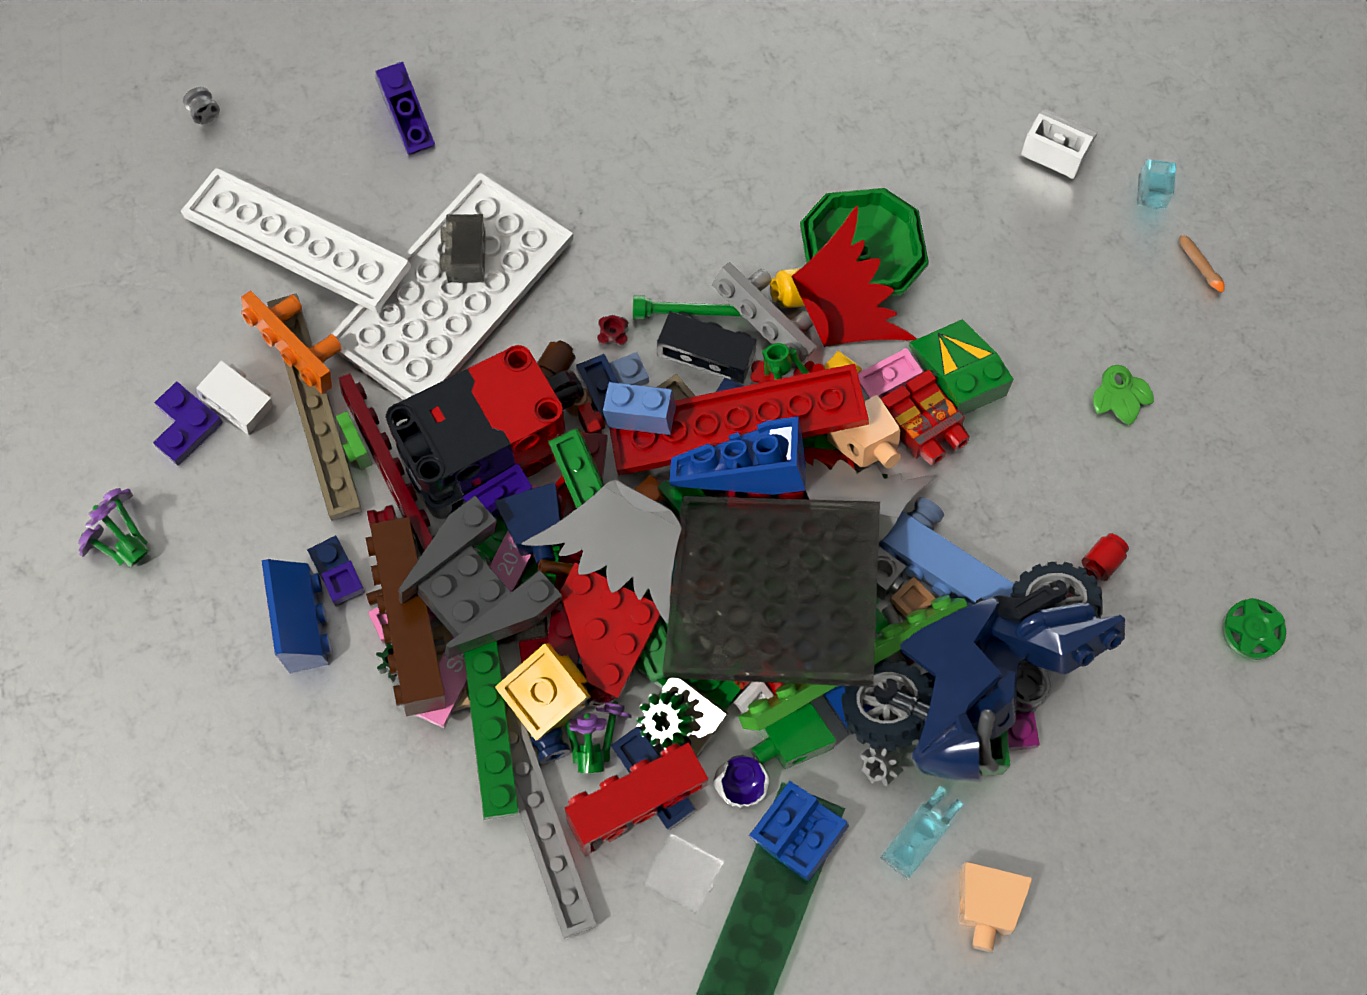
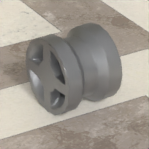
(201, 105)

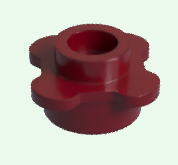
(612, 322)

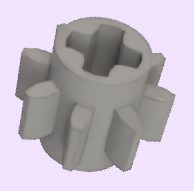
(881, 764)

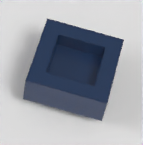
(328, 555)

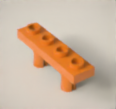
(294, 353)

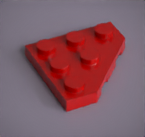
(607, 628)

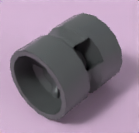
(1031, 686)

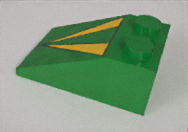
(963, 366)

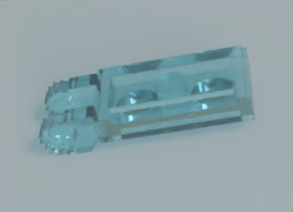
(919, 836)

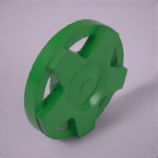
(1254, 629)

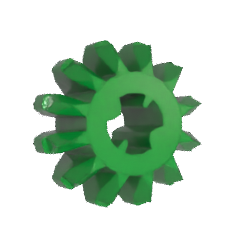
(655, 722)

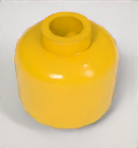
(784, 290)

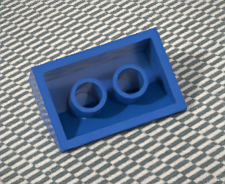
(296, 615)

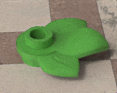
(1122, 398)

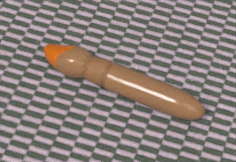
(1202, 264)

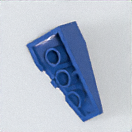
(756, 462)

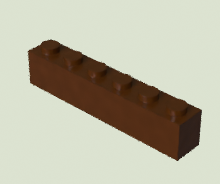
(407, 622)

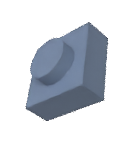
(630, 370)

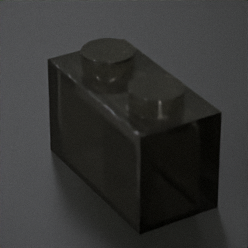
(464, 248)

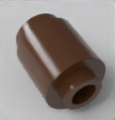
(556, 358)

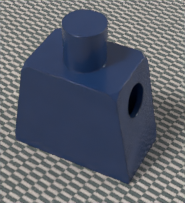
(529, 515)

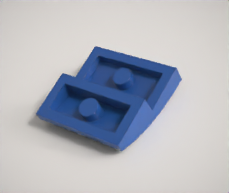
(799, 831)

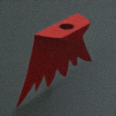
(840, 295)

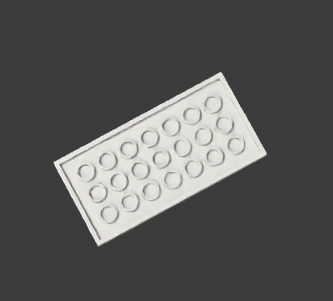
(437, 325)

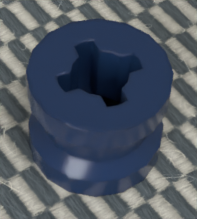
(551, 746)

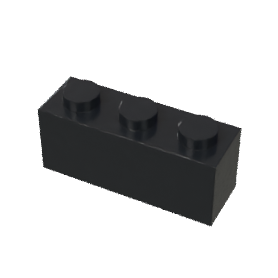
(706, 346)

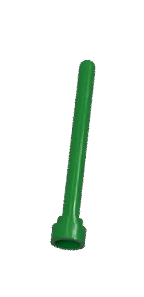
(644, 307)

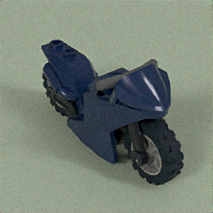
(974, 670)

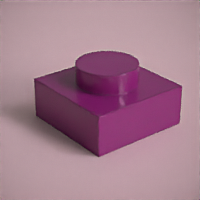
(1023, 733)

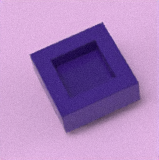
(342, 583)

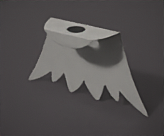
(846, 484)
(625, 534)

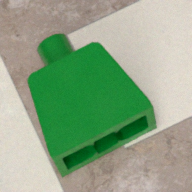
(794, 738)

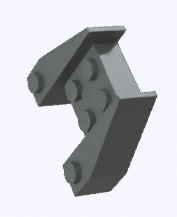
(466, 590)

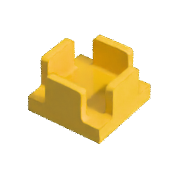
(544, 691)

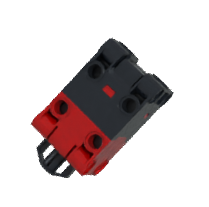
(481, 426)

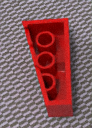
(634, 796)

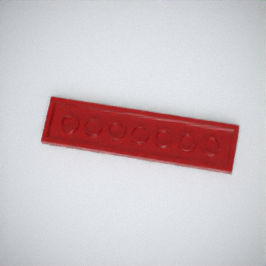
(821, 399)

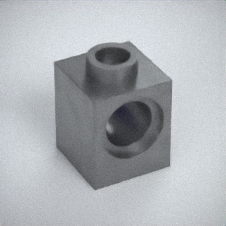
(895, 571)

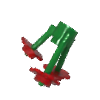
(778, 362)

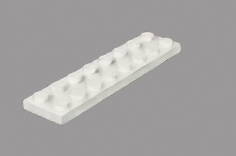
(296, 239)

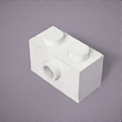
(235, 396)

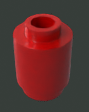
(1105, 557)

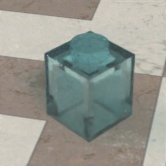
(1156, 184)

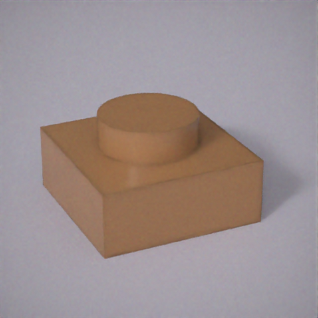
(911, 597)

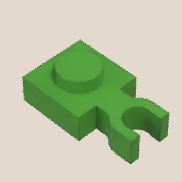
(354, 448)

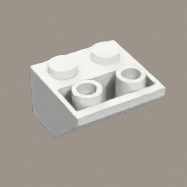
(1058, 143)

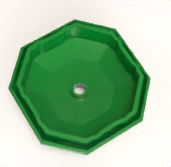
(886, 225)

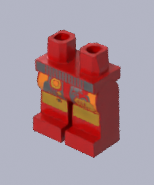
(926, 418)

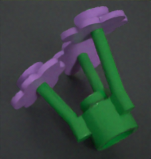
(129, 548)
(589, 756)

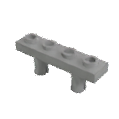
(773, 325)

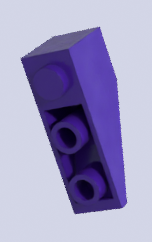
(404, 107)

